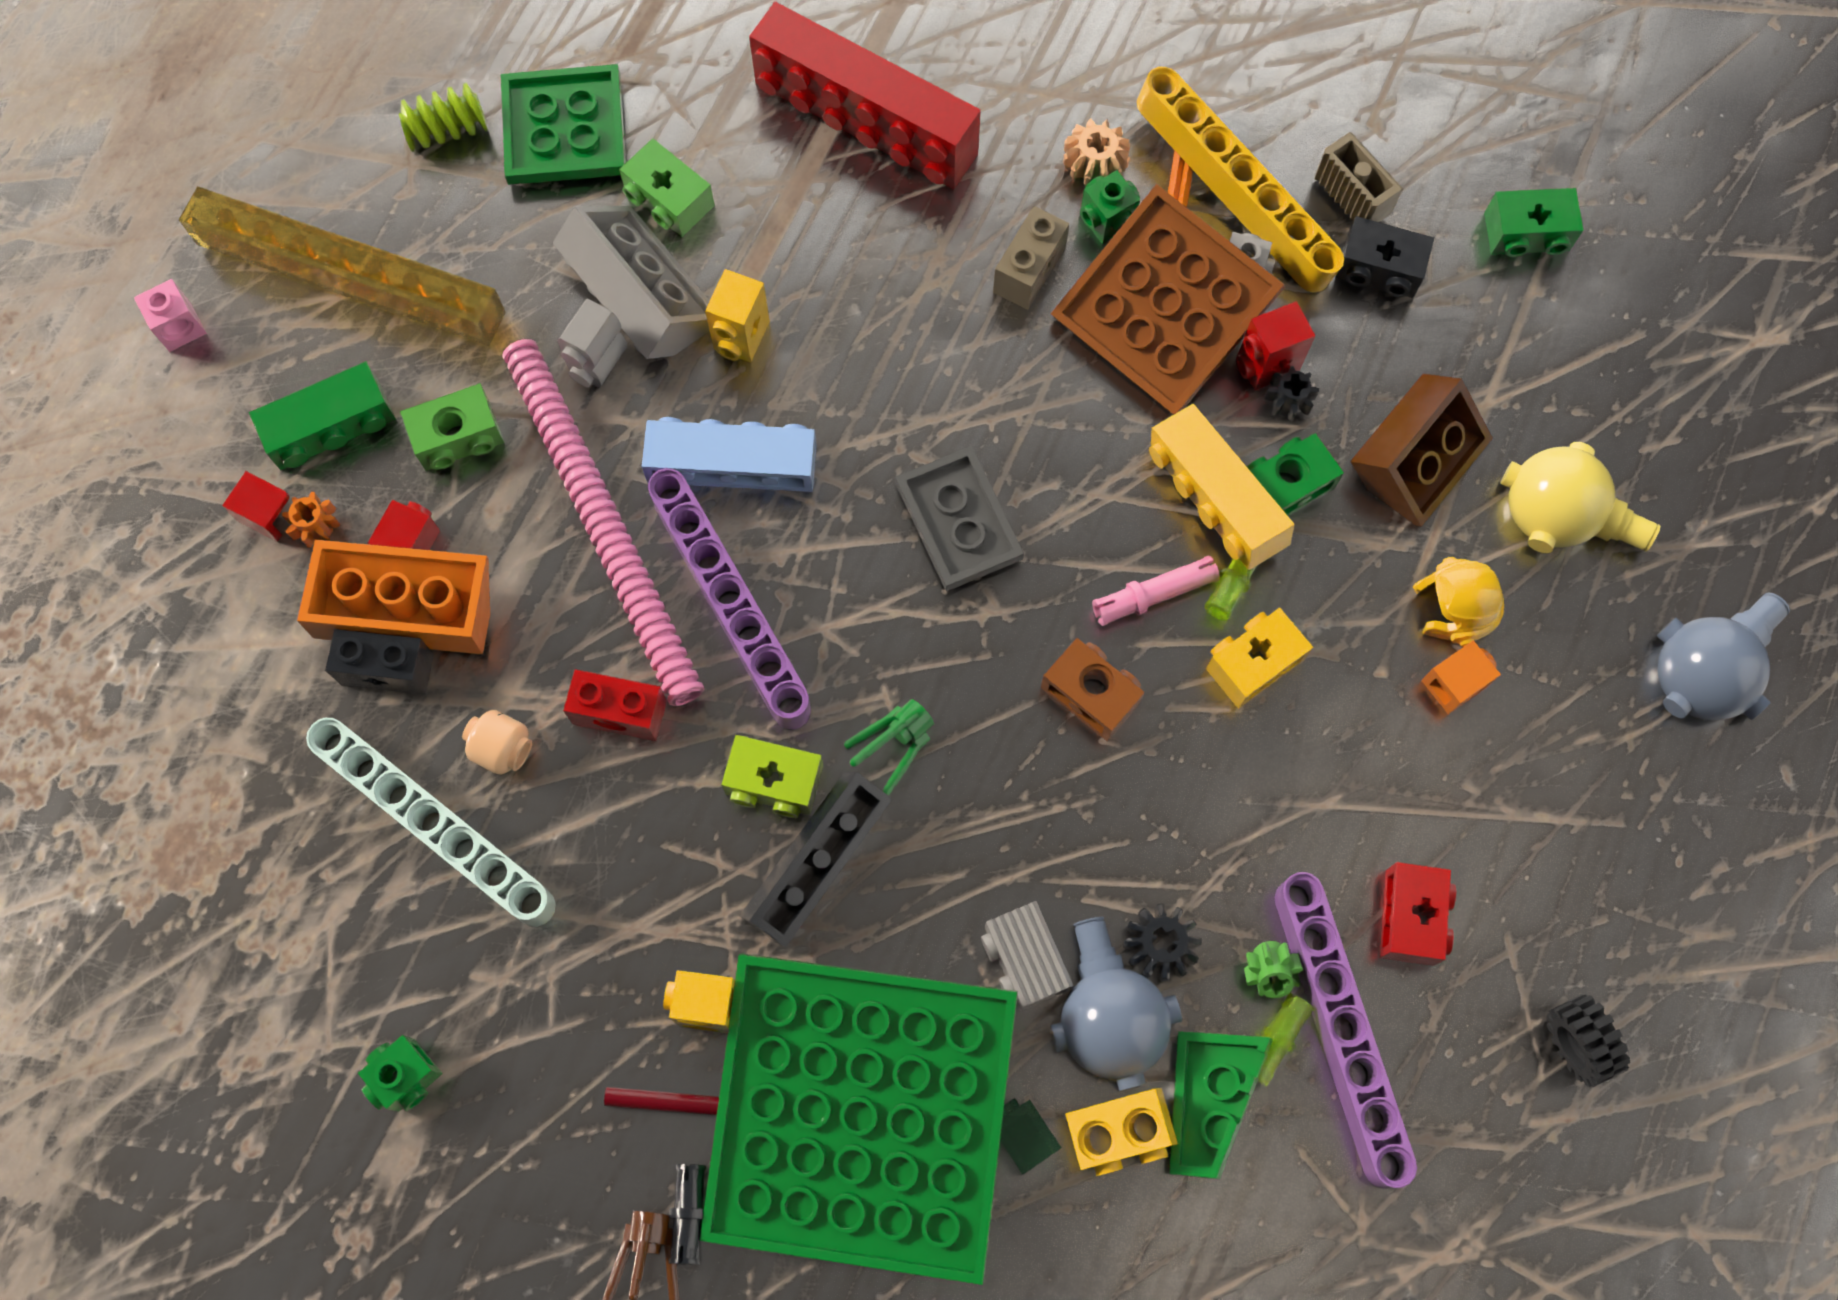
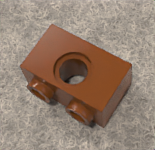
(1100, 712)

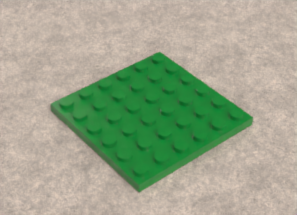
(860, 1118)

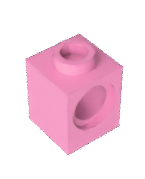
(170, 315)

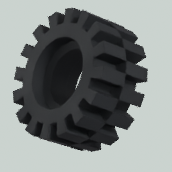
(1588, 1040)

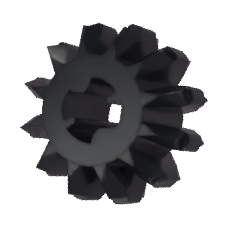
(1163, 927)

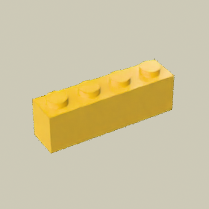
(1220, 487)

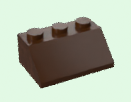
(1423, 447)

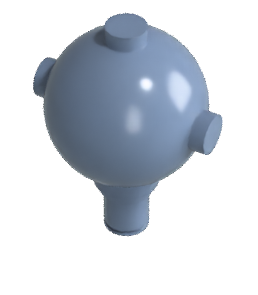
(1719, 663)
(1113, 1017)

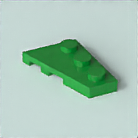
(1211, 1098)

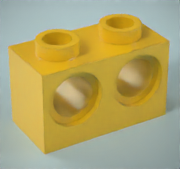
(700, 1001)
(1119, 1119)

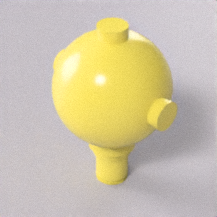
(1568, 499)

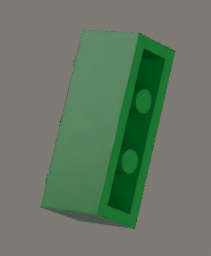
(322, 416)

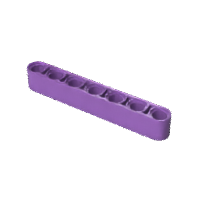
(725, 578)
(1340, 1052)

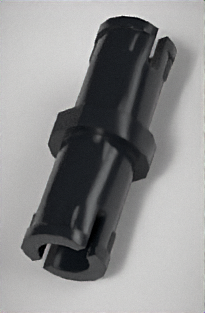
(687, 1214)

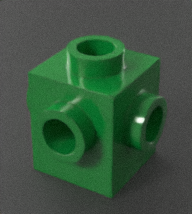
(1108, 204)
(398, 1075)

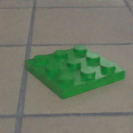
(562, 124)

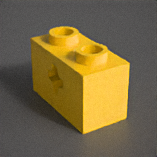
(737, 316)
(1247, 677)

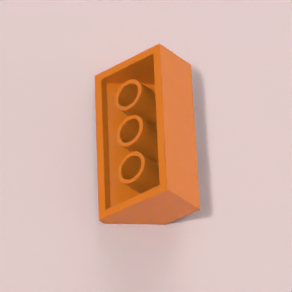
(398, 594)

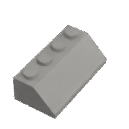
(634, 278)

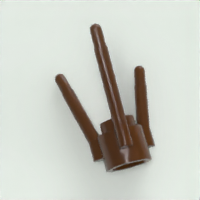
(645, 1237)

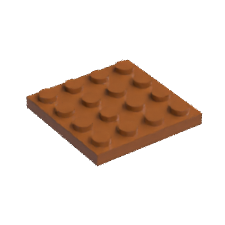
(1167, 300)

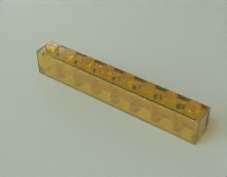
(343, 266)

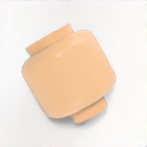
(497, 742)

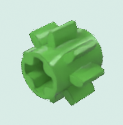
(1273, 969)

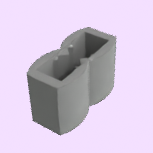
(592, 344)

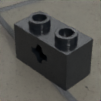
(1385, 257)
(379, 661)

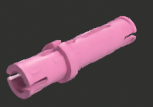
(1140, 596)

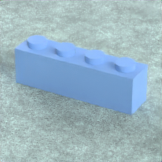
(732, 454)

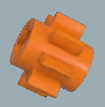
(302, 511)

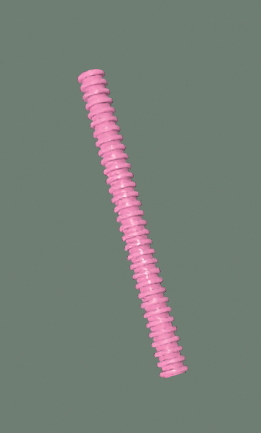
(603, 523)

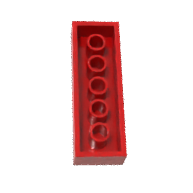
(865, 95)

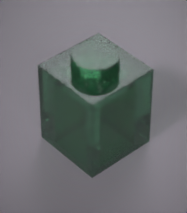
(1026, 1136)

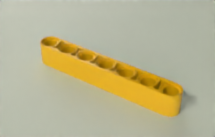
(1195, 131)

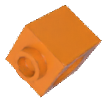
(1461, 676)

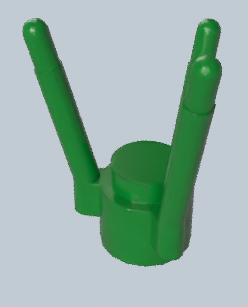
(905, 725)

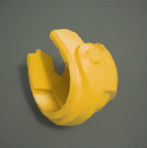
(1468, 597)

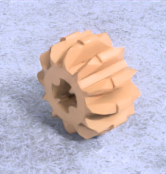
(1095, 151)

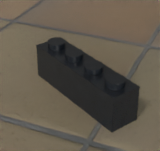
(815, 858)

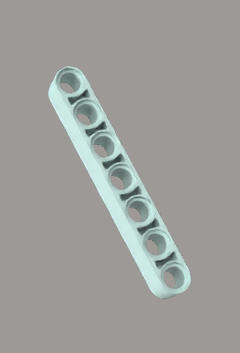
(415, 807)

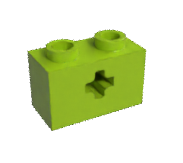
(755, 759)

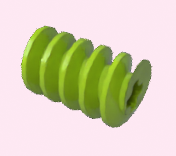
(442, 116)

